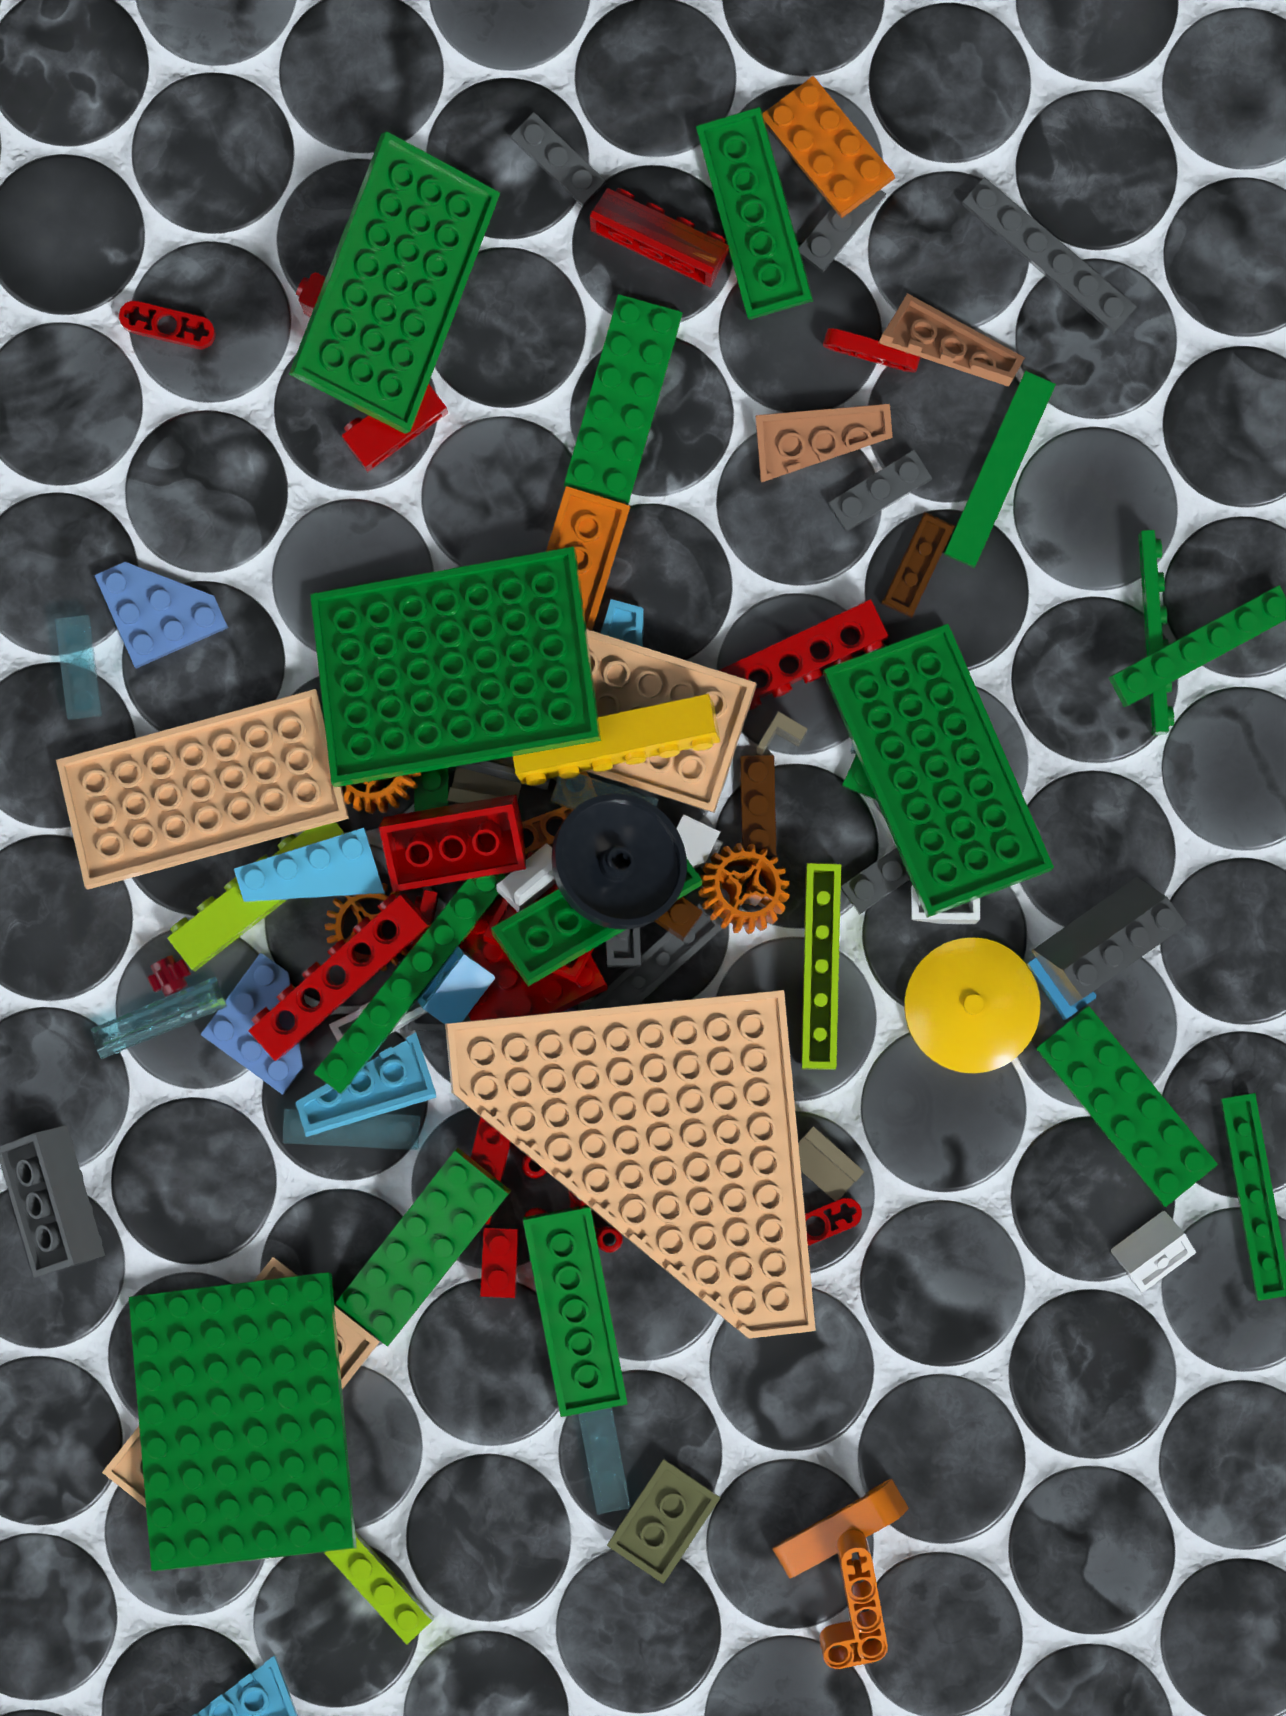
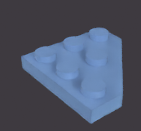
(157, 612)
(231, 1024)

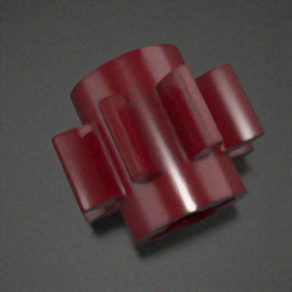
(168, 975)

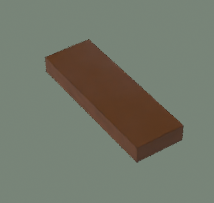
(917, 565)

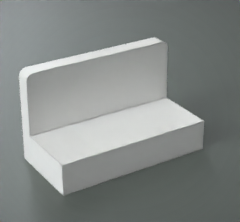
(527, 885)
(1153, 1251)

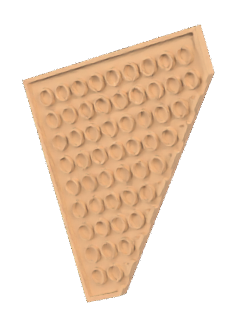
(667, 1130)

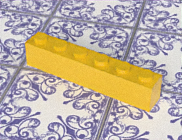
(629, 739)

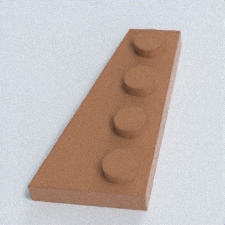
(944, 340)
(810, 437)

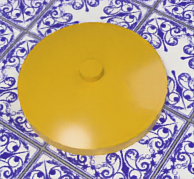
(972, 1005)

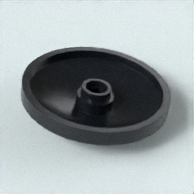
(619, 861)

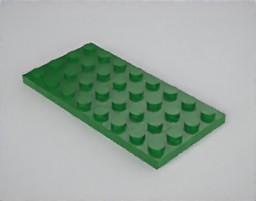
(394, 283)
(937, 770)

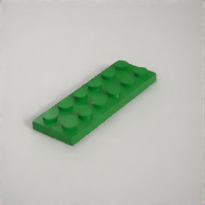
(754, 213)
(623, 399)
(555, 934)
(1126, 1106)
(422, 1247)
(575, 1310)

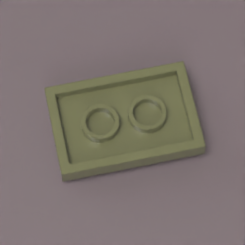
(663, 1521)

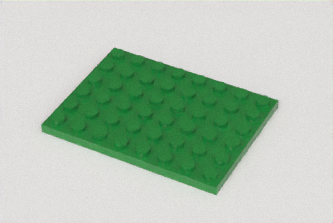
(454, 667)
(242, 1422)

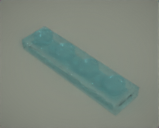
(158, 1017)
(375, 1132)

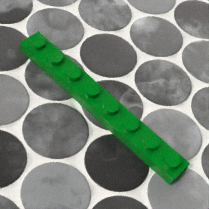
(408, 982)

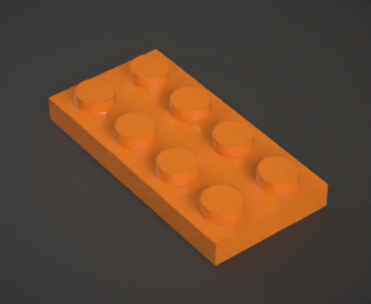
(827, 147)
(594, 530)

